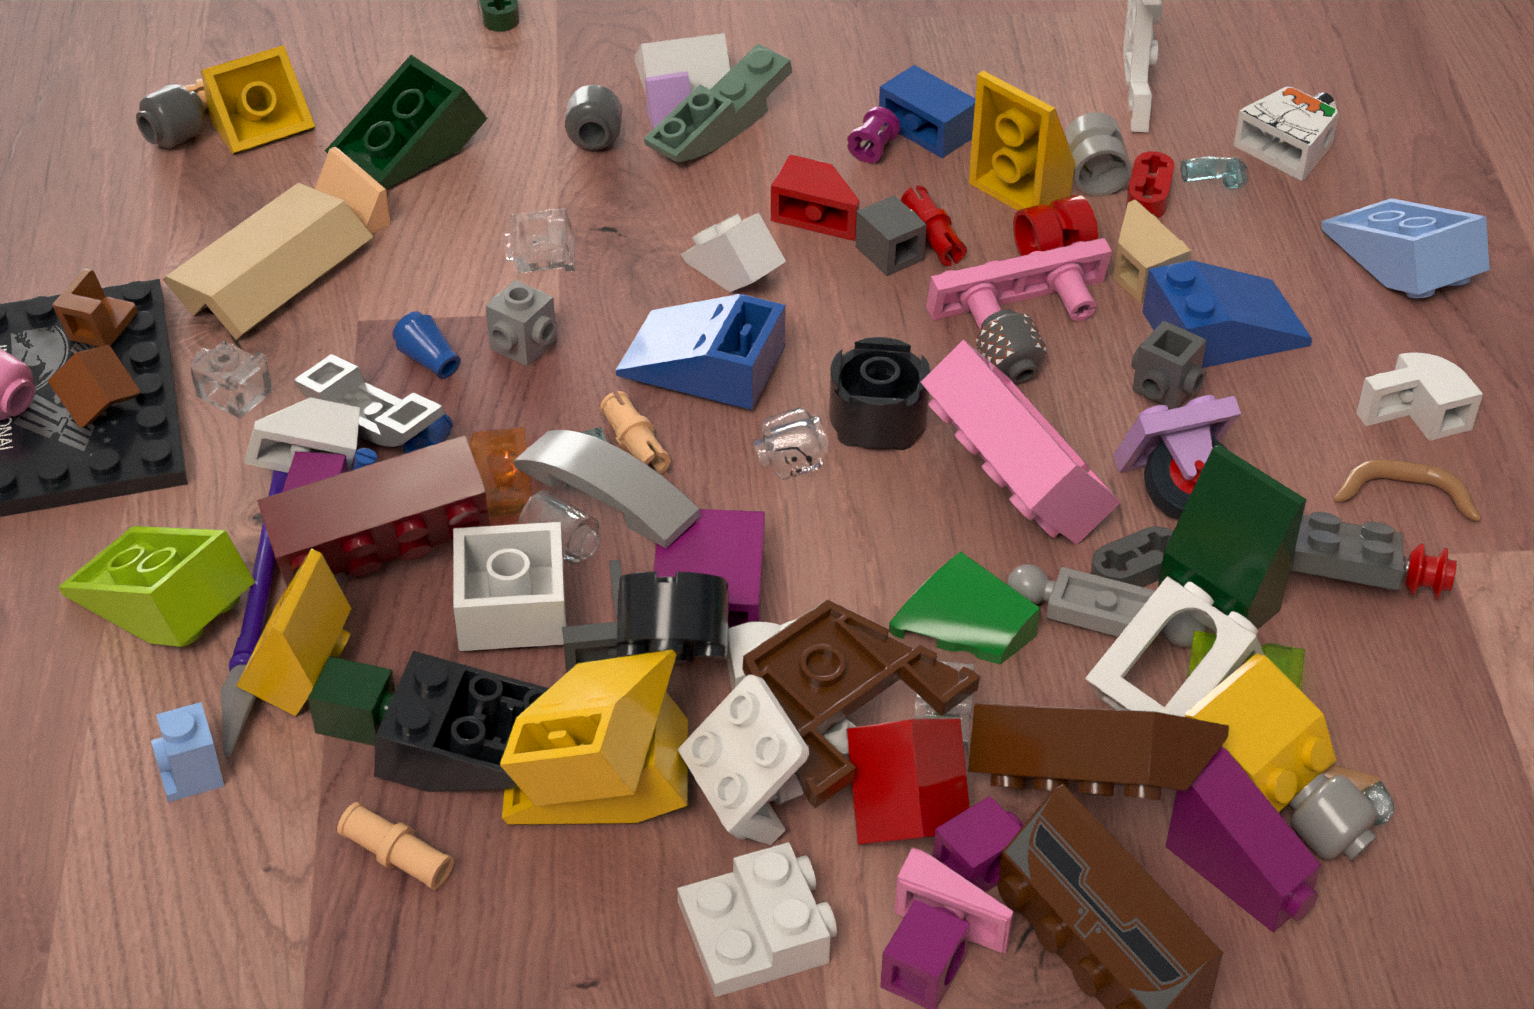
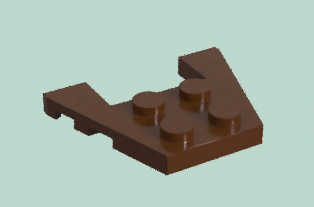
(832, 667)

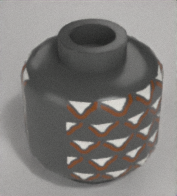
(1012, 344)

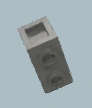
(592, 640)

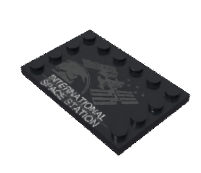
(122, 452)

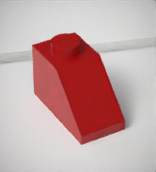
(814, 198)

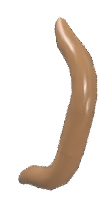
(1413, 473)

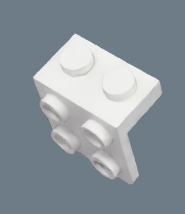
(745, 758)

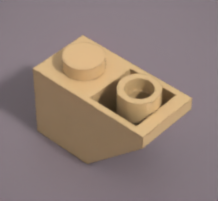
(1142, 246)

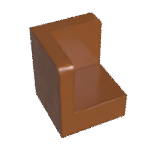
(91, 315)
(92, 383)

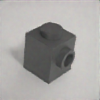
(890, 235)

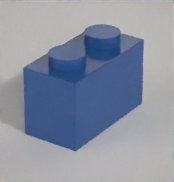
(929, 110)

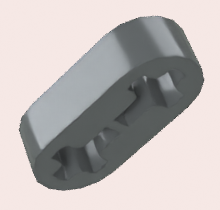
(1133, 557)

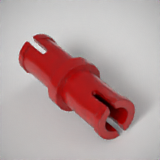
(938, 227)

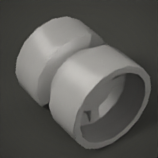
(1098, 154)

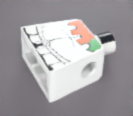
(1288, 130)

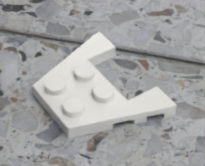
(1138, 54)

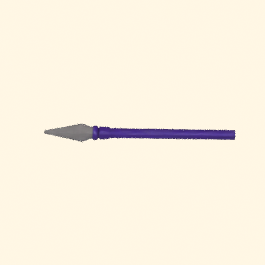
(235, 701)

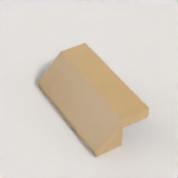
(269, 258)

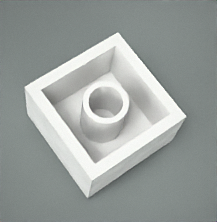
(509, 586)

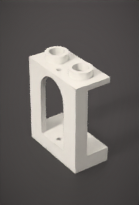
(1233, 644)

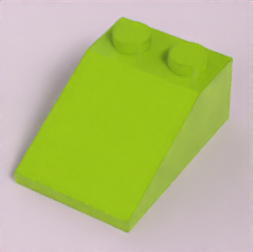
(162, 582)

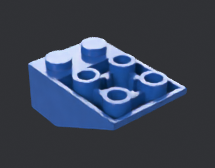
(710, 348)

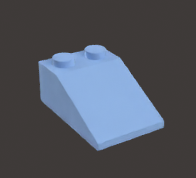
(1413, 244)

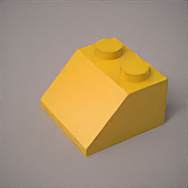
(298, 638)
(1272, 729)

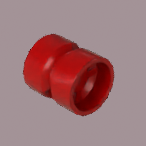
(1055, 225)

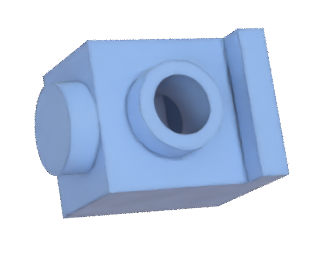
(186, 753)

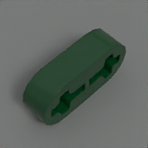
(499, 20)

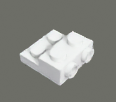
(758, 920)

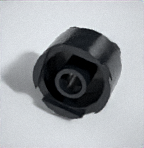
(878, 394)
(673, 613)

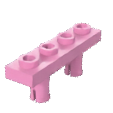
(1021, 278)

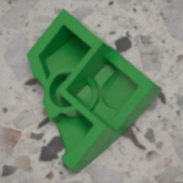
(969, 612)

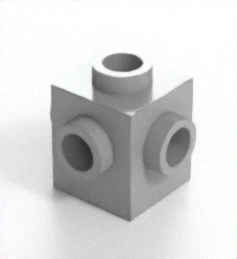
(521, 322)

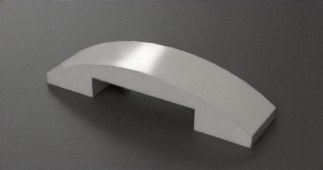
(382, 416)
(615, 477)

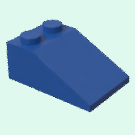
(1230, 309)

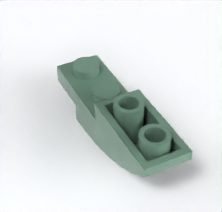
(719, 114)

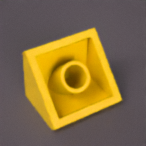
(255, 100)

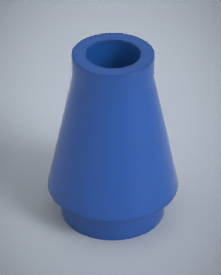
(424, 342)

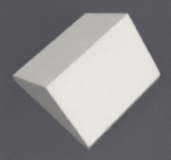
(701, 56)

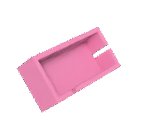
(1018, 445)

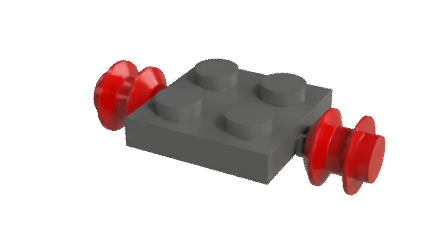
(1368, 555)

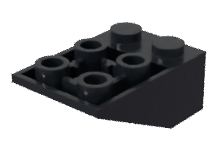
(450, 726)

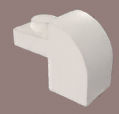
(1428, 390)

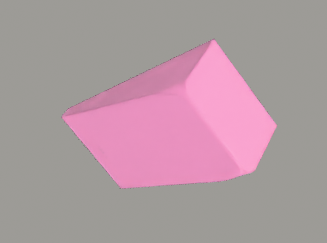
(940, 886)

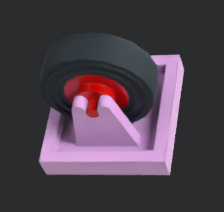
(1175, 447)

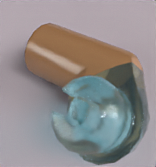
(1371, 787)

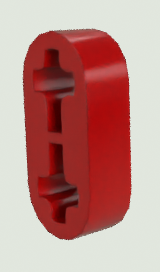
(1156, 186)

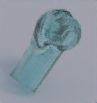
(1211, 167)

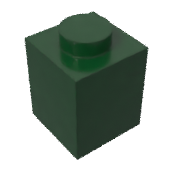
(351, 700)

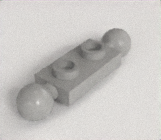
(1095, 602)

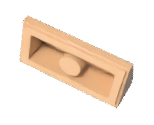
(361, 192)

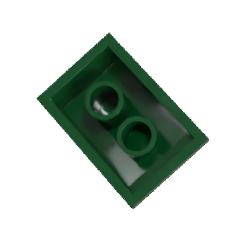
(410, 124)
(1236, 538)

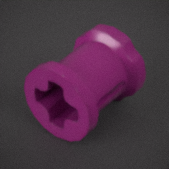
(871, 132)

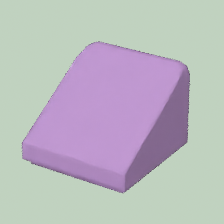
(665, 94)

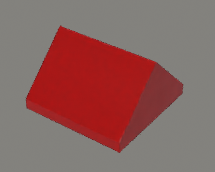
(906, 778)

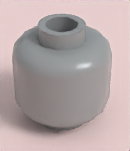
(1333, 817)

